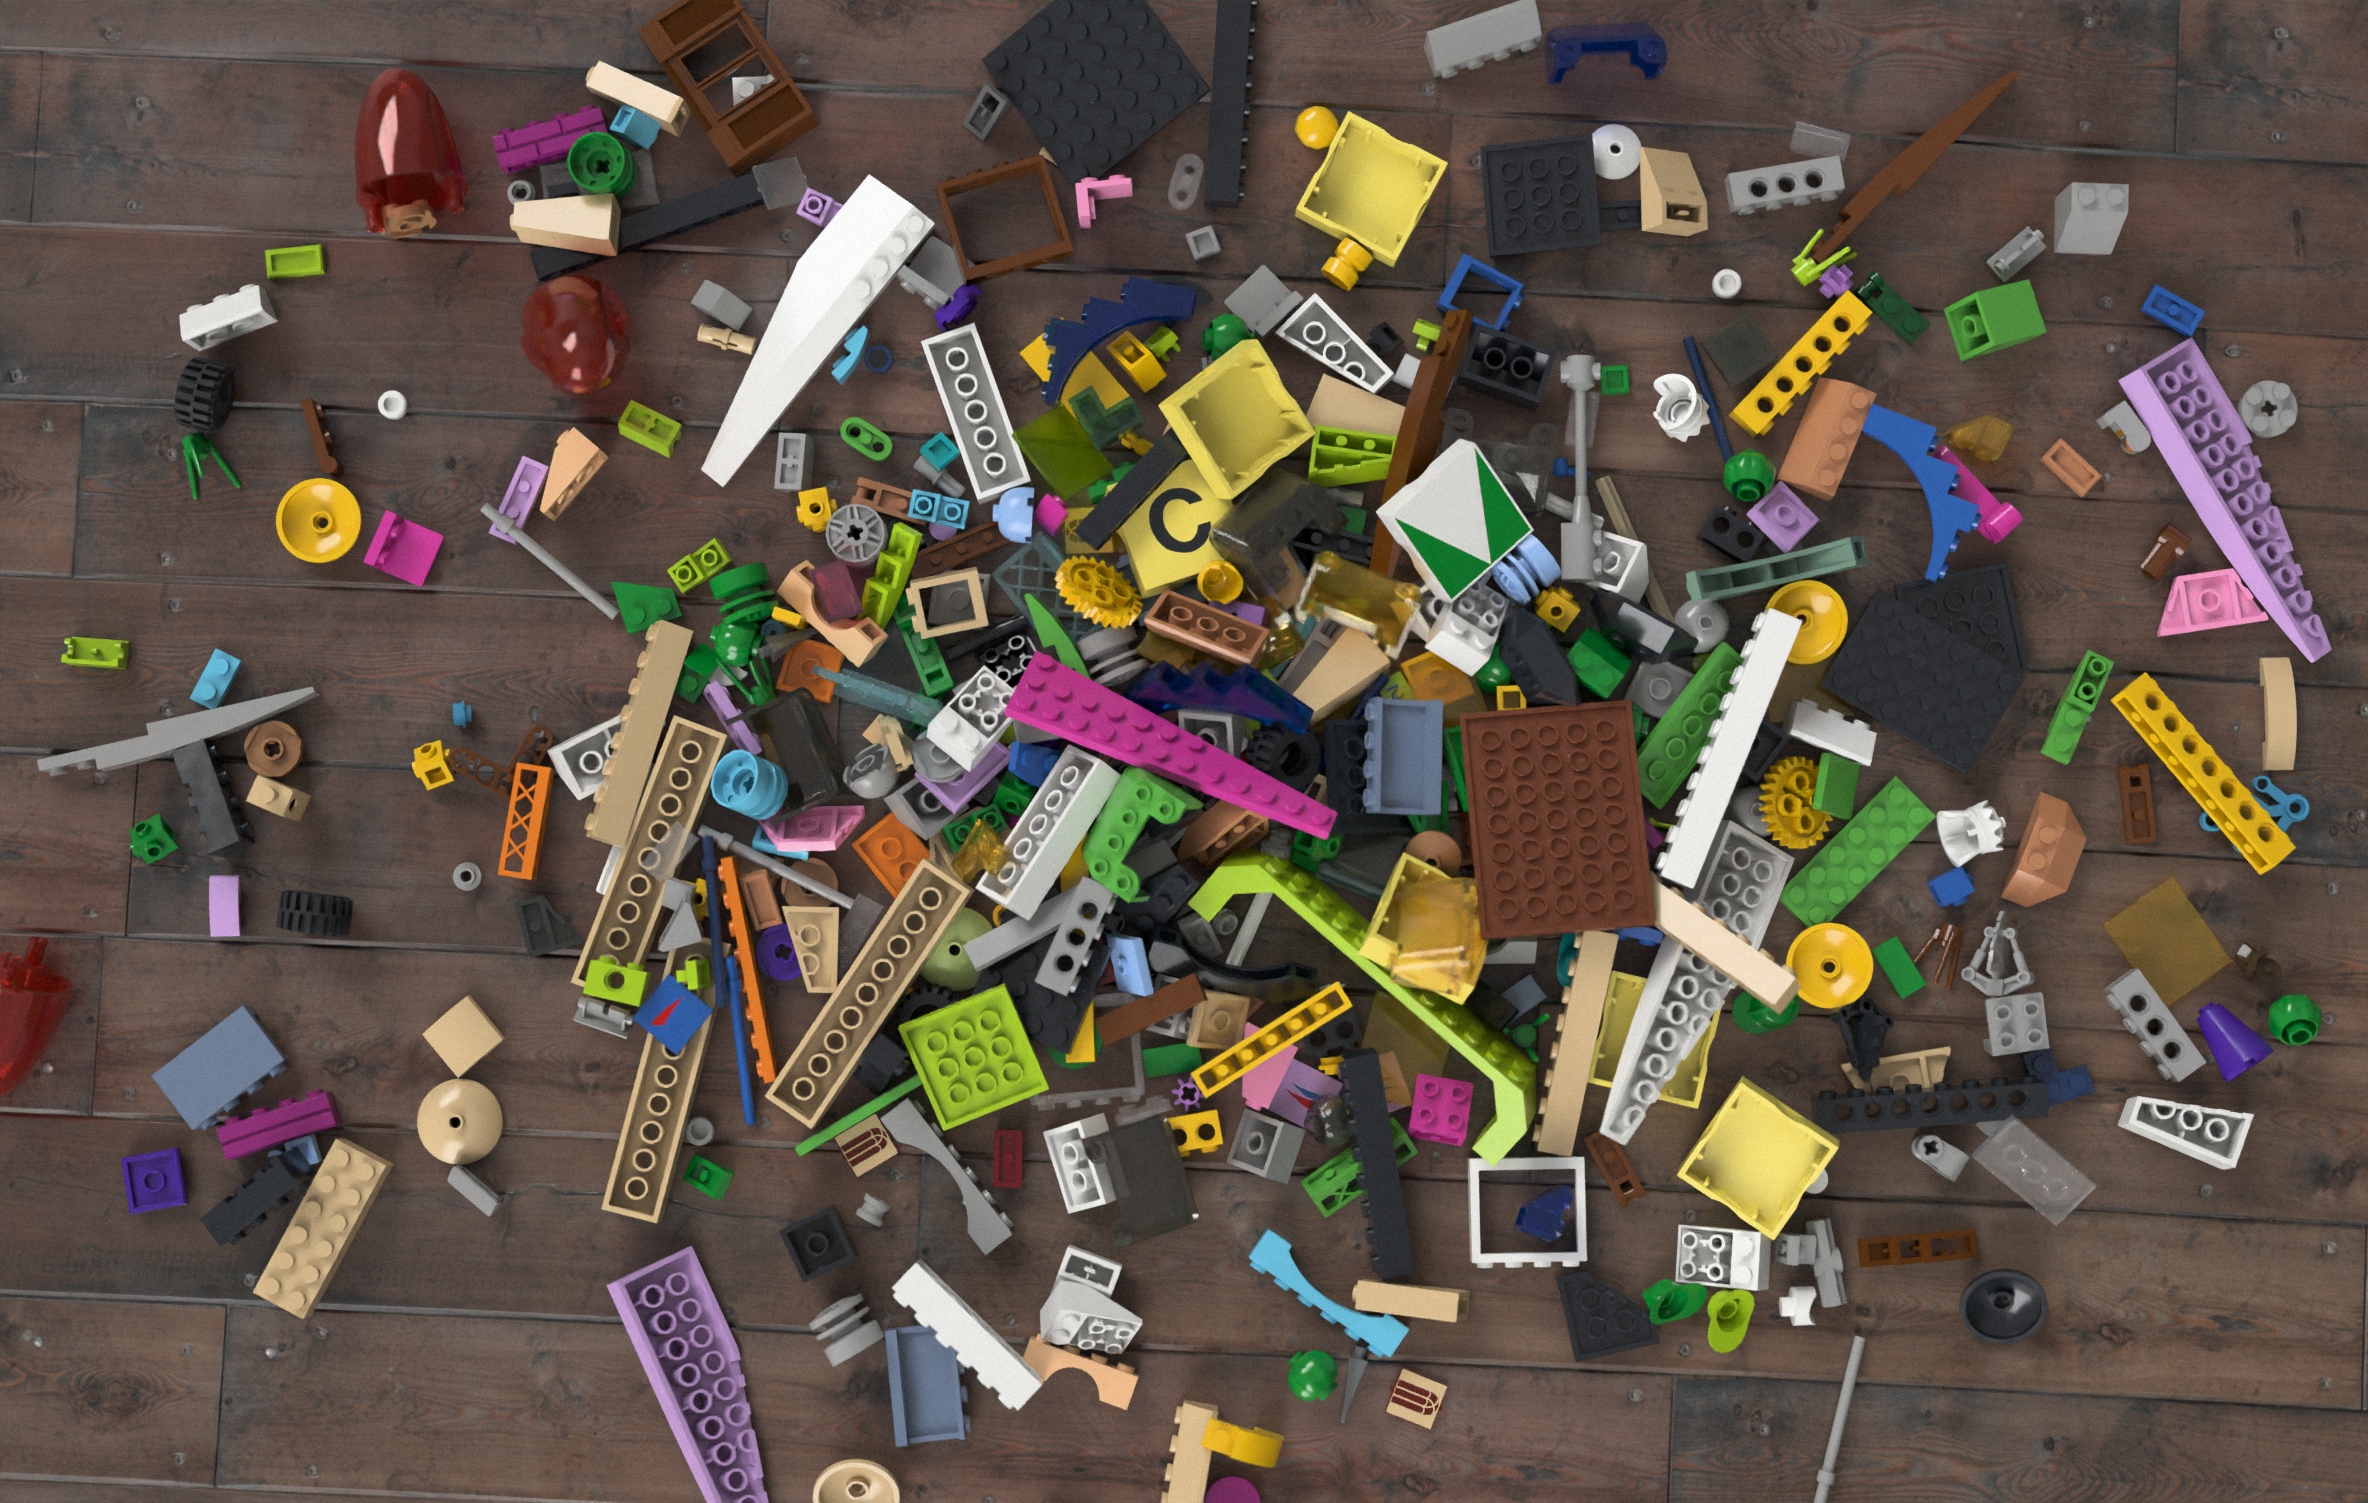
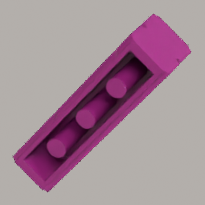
(546, 141)
(279, 1125)

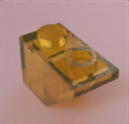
(1983, 435)

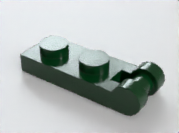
(1891, 309)

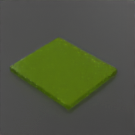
(1062, 452)

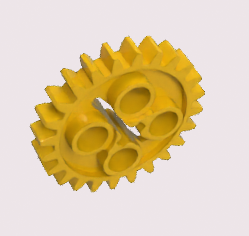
(1098, 592)
(1790, 801)

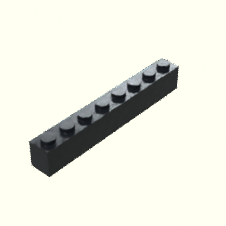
(1229, 103)
(1377, 1163)

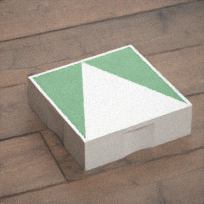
(1455, 520)

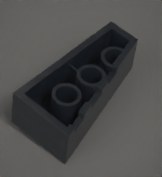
(213, 798)

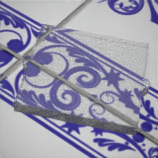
(780, 182)

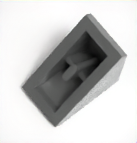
(987, 112)

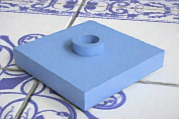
(1130, 964)

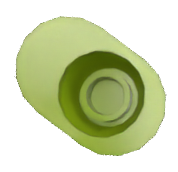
(1729, 1318)

